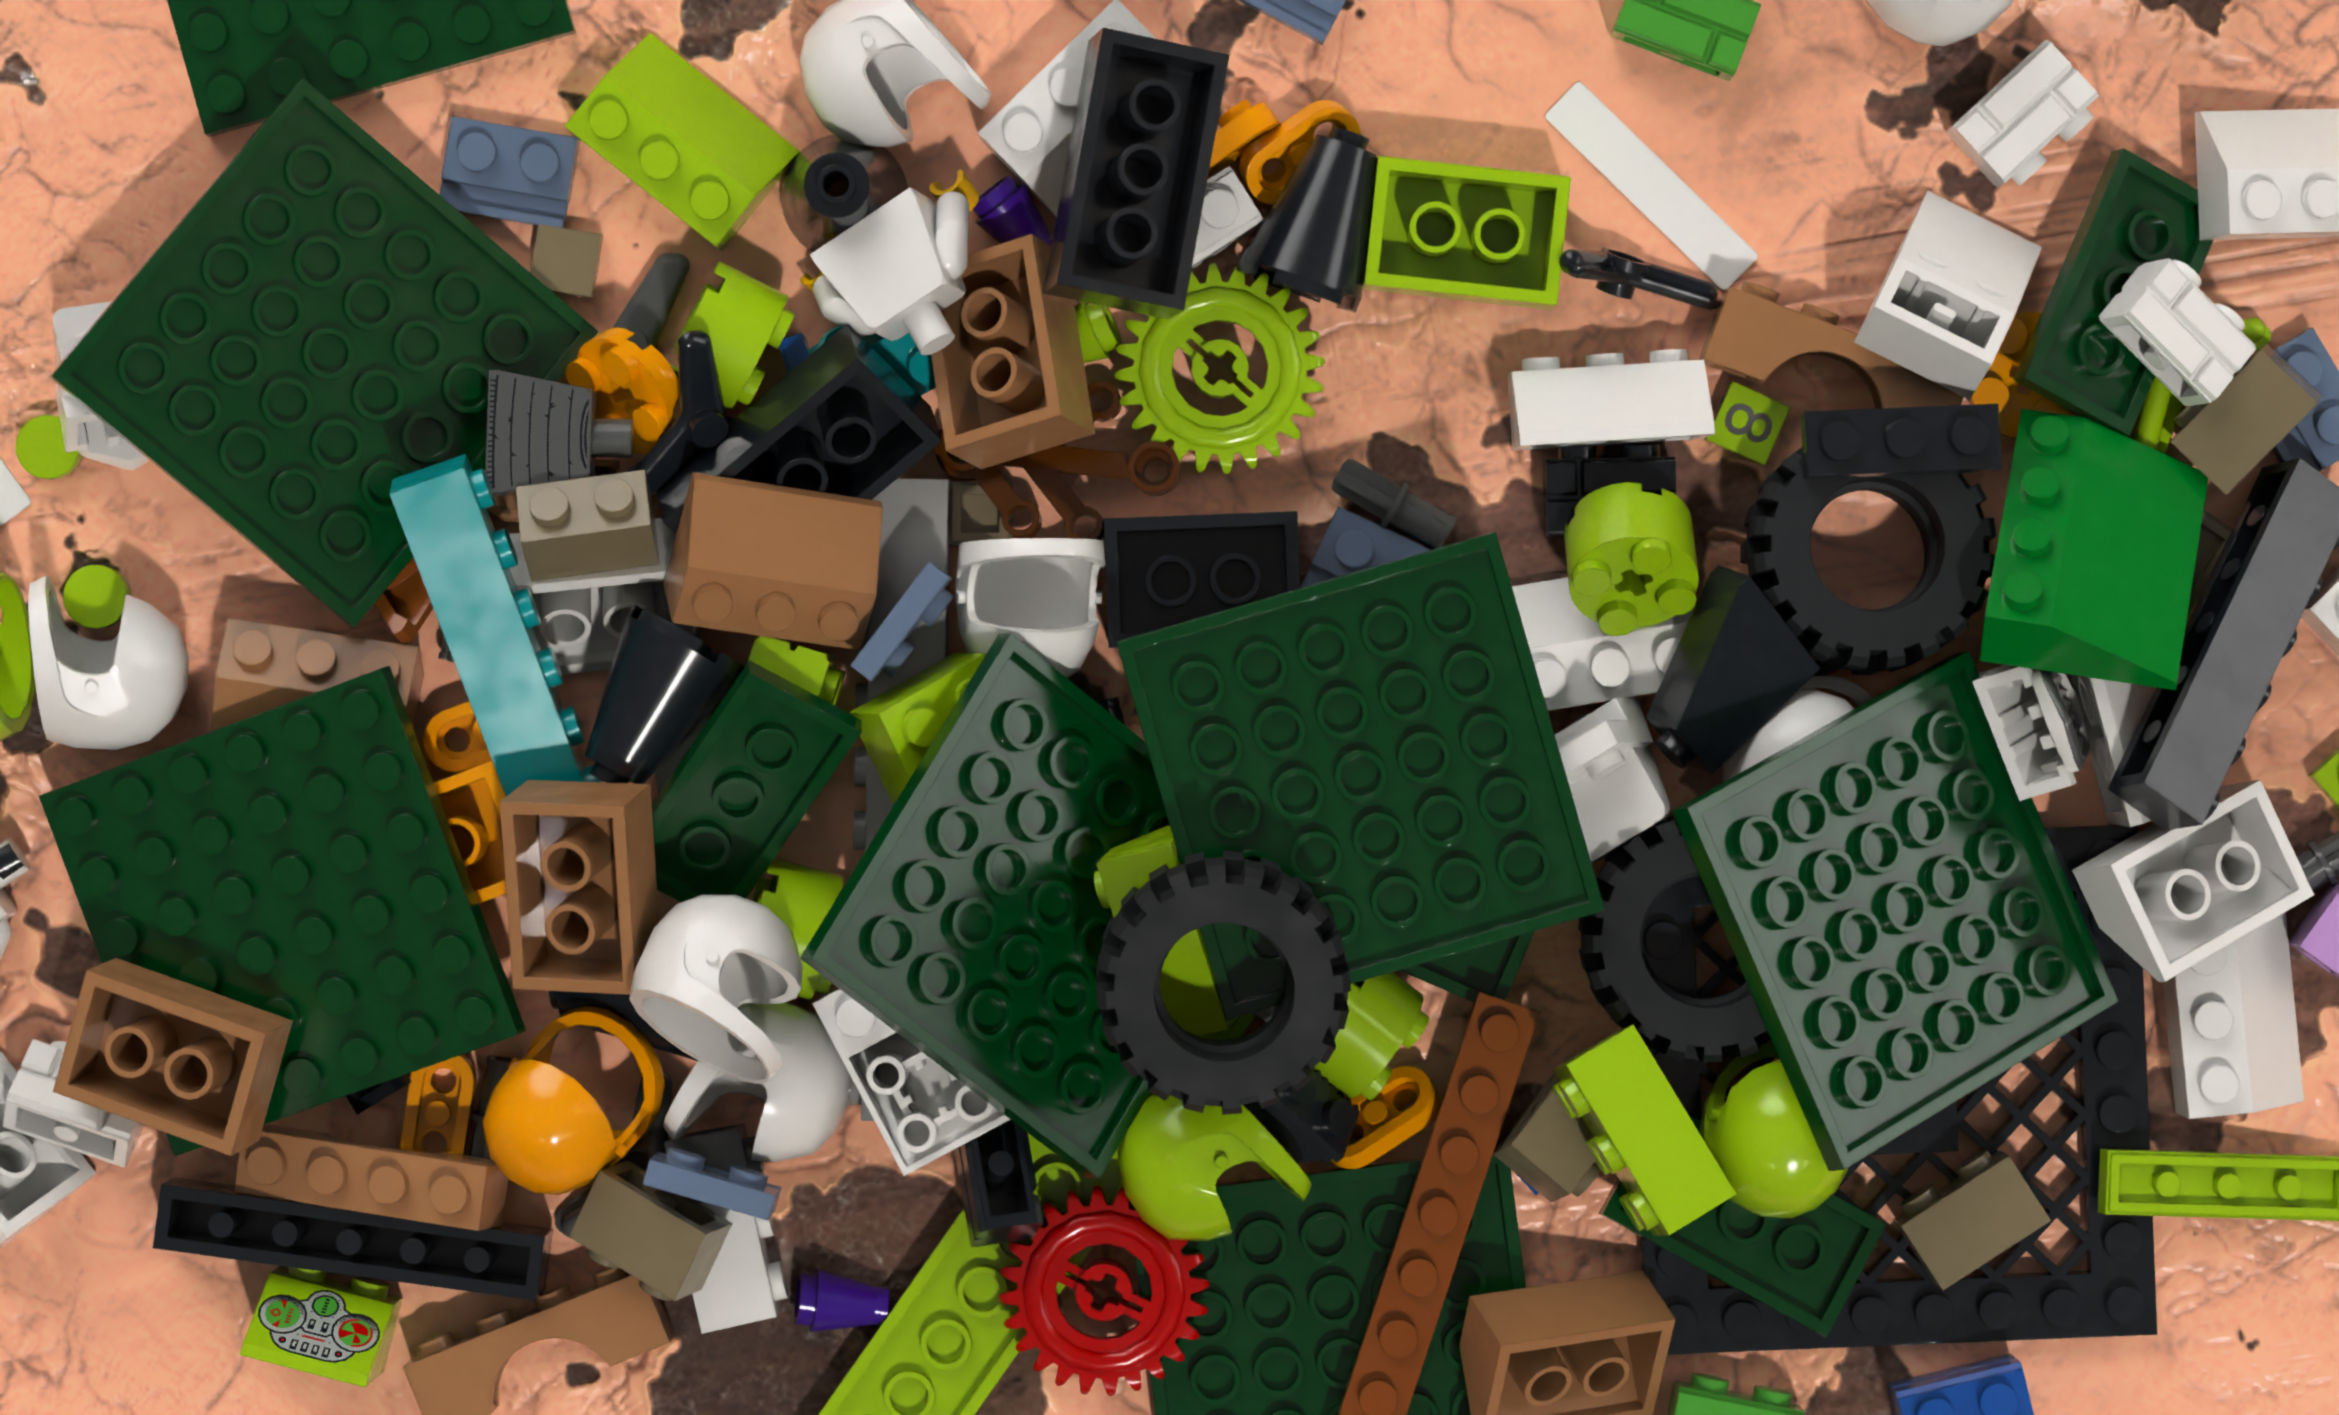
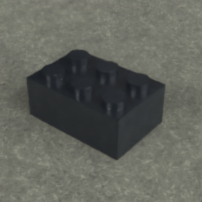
(1194, 566)

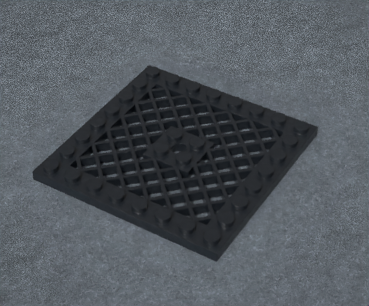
(2105, 1301)

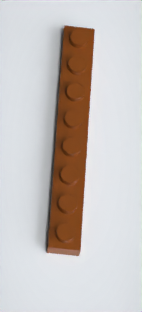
(1440, 1207)

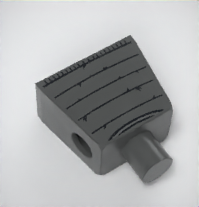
(546, 432)

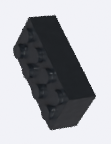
(1136, 173)
(826, 427)

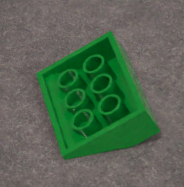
(2093, 555)

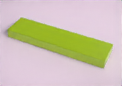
(2218, 1184)

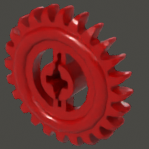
(1047, 1262)

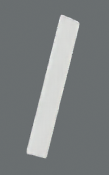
(1651, 186)

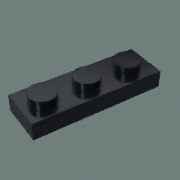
(1901, 441)

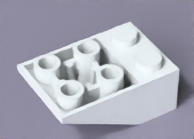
(1949, 295)
(908, 1094)

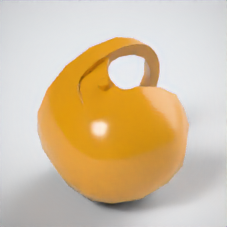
(548, 1127)

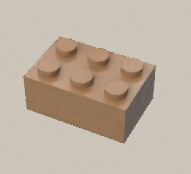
(1015, 362)
(578, 883)
(172, 1056)

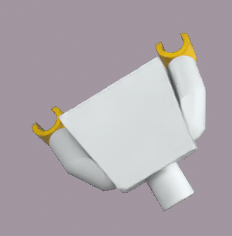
(899, 266)

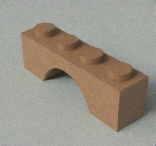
(1757, 335)
(373, 1179)
(609, 1318)

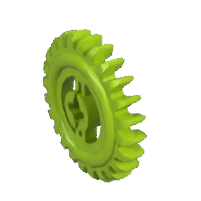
(1267, 409)

